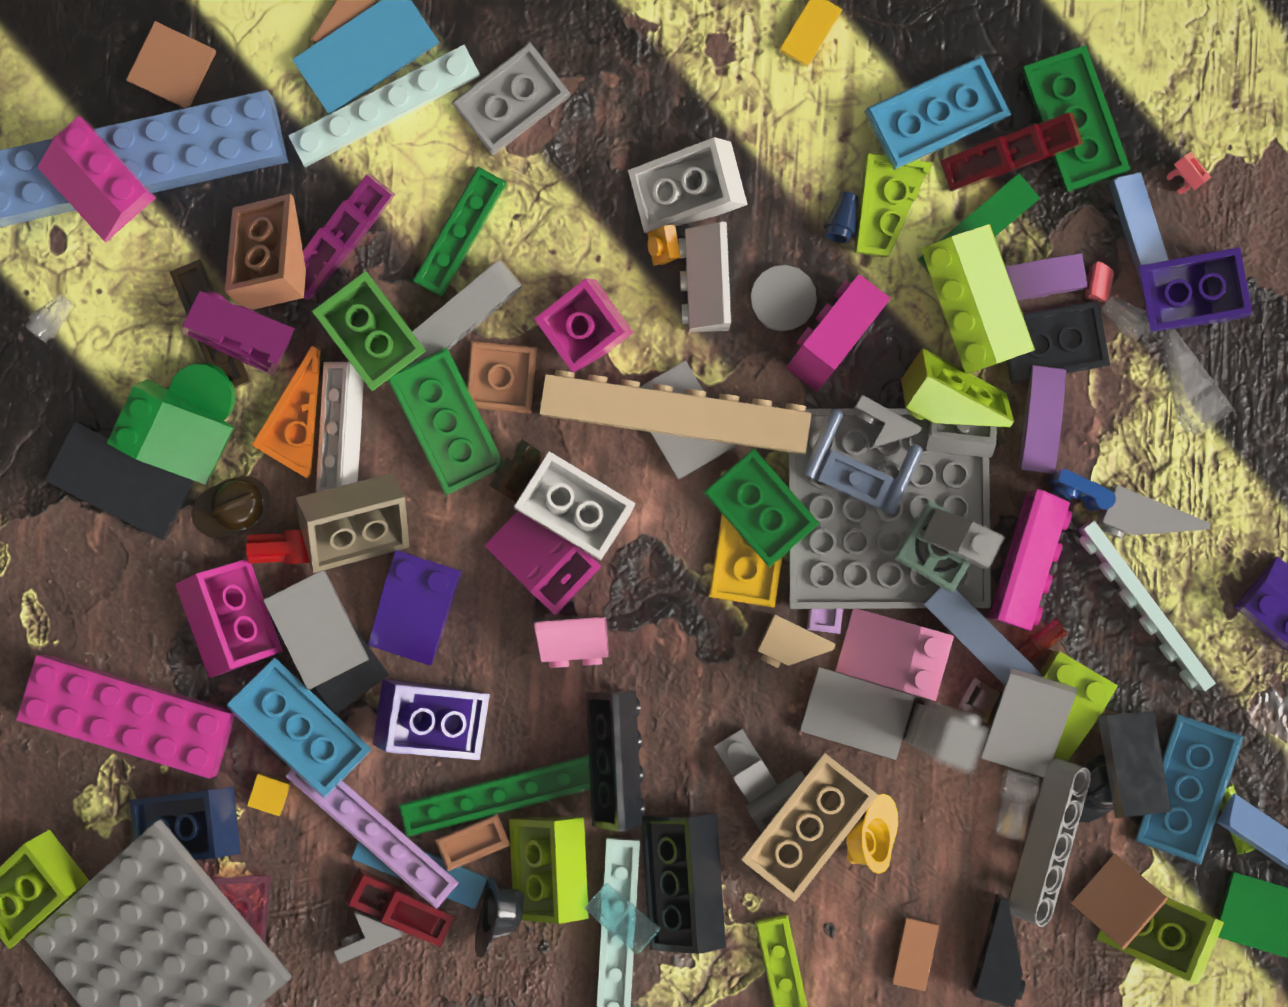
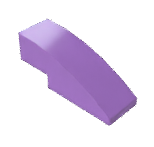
(1048, 277)
(1042, 419)

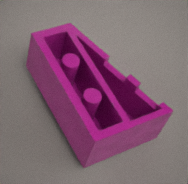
(237, 331)

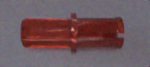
(1042, 640)

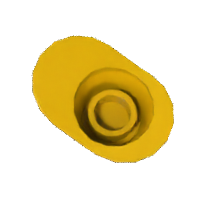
(874, 836)

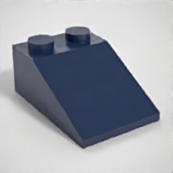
(199, 820)

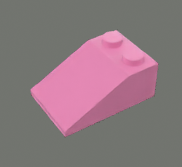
(572, 640)
(894, 654)

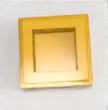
(269, 794)

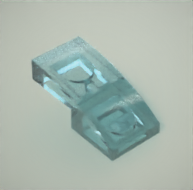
(622, 918)

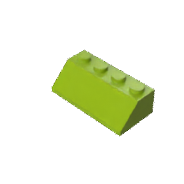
(977, 299)

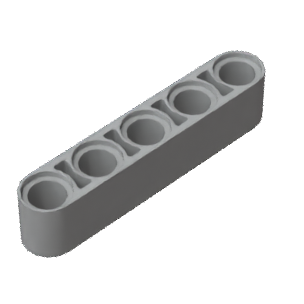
(467, 309)
(1049, 842)

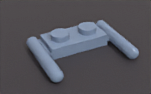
(855, 477)

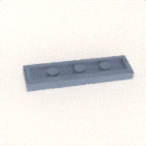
(978, 634)

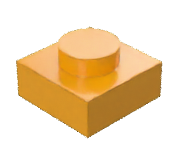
(663, 245)

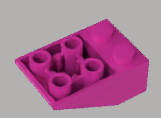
(542, 561)

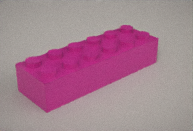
(126, 715)

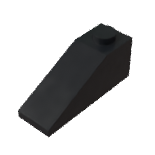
(999, 966)

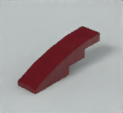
(1011, 152)

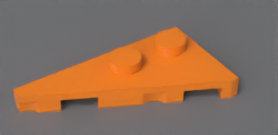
(291, 425)

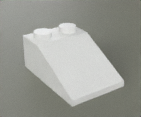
(688, 185)

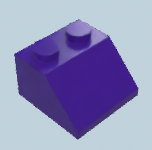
(1267, 602)

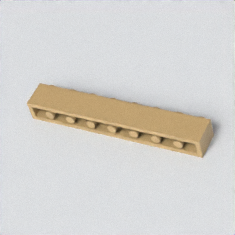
(675, 413)

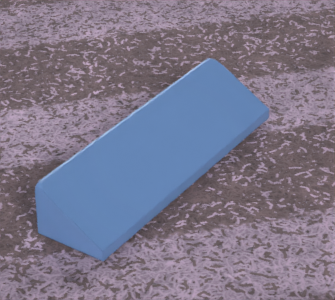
(1138, 220)
(1256, 829)

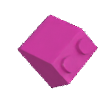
(583, 325)

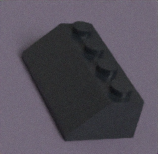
(615, 759)
(684, 881)

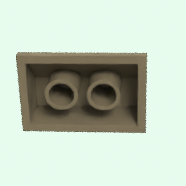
(353, 522)

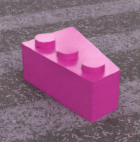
(837, 332)

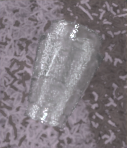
(1126, 317)
(49, 318)

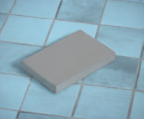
(511, 98)
(685, 453)
(316, 629)
(857, 713)
(1028, 722)

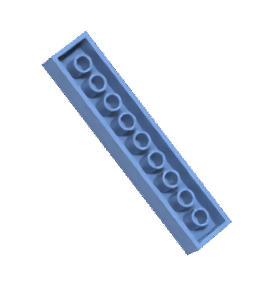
(159, 150)

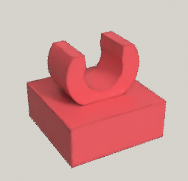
(1191, 171)

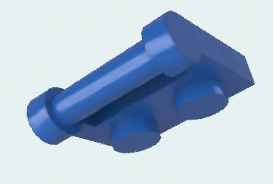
(1071, 485)

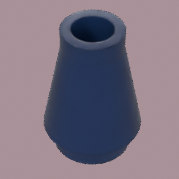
(842, 220)

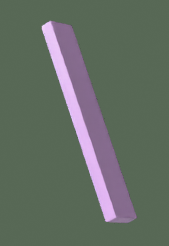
(383, 840)

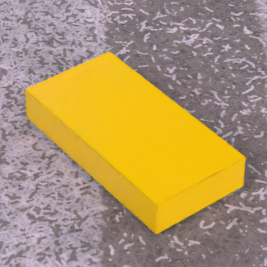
(810, 31)

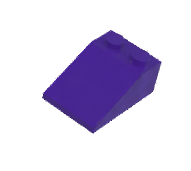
(1195, 290)
(414, 607)
(430, 720)

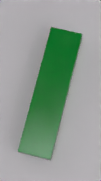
(998, 210)
(460, 232)

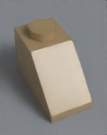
(790, 643)

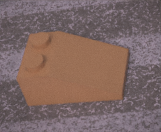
(265, 254)

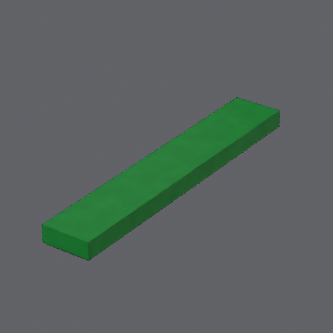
(495, 796)

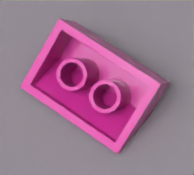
(94, 179)
(228, 617)

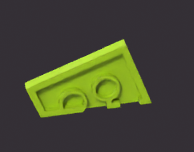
(885, 203)

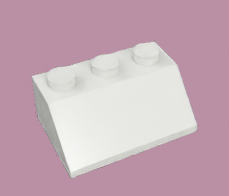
(706, 278)
(575, 506)

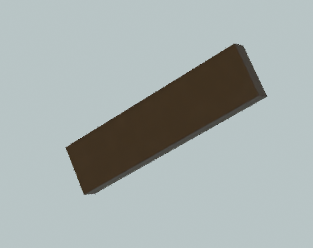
(188, 282)

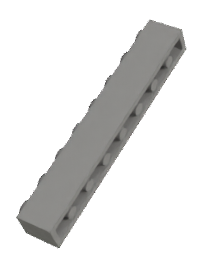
(945, 734)

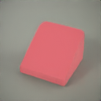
(1099, 282)

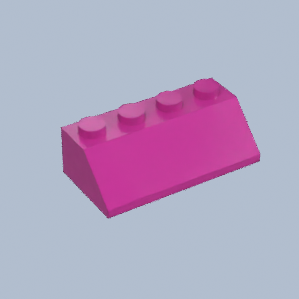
(1029, 560)

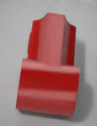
(282, 547)

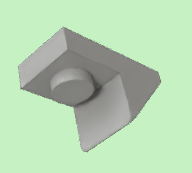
(893, 425)
(745, 765)
(374, 935)

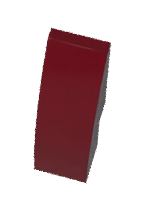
(398, 907)

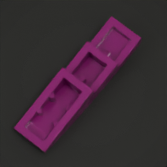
(343, 232)

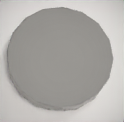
(783, 298)

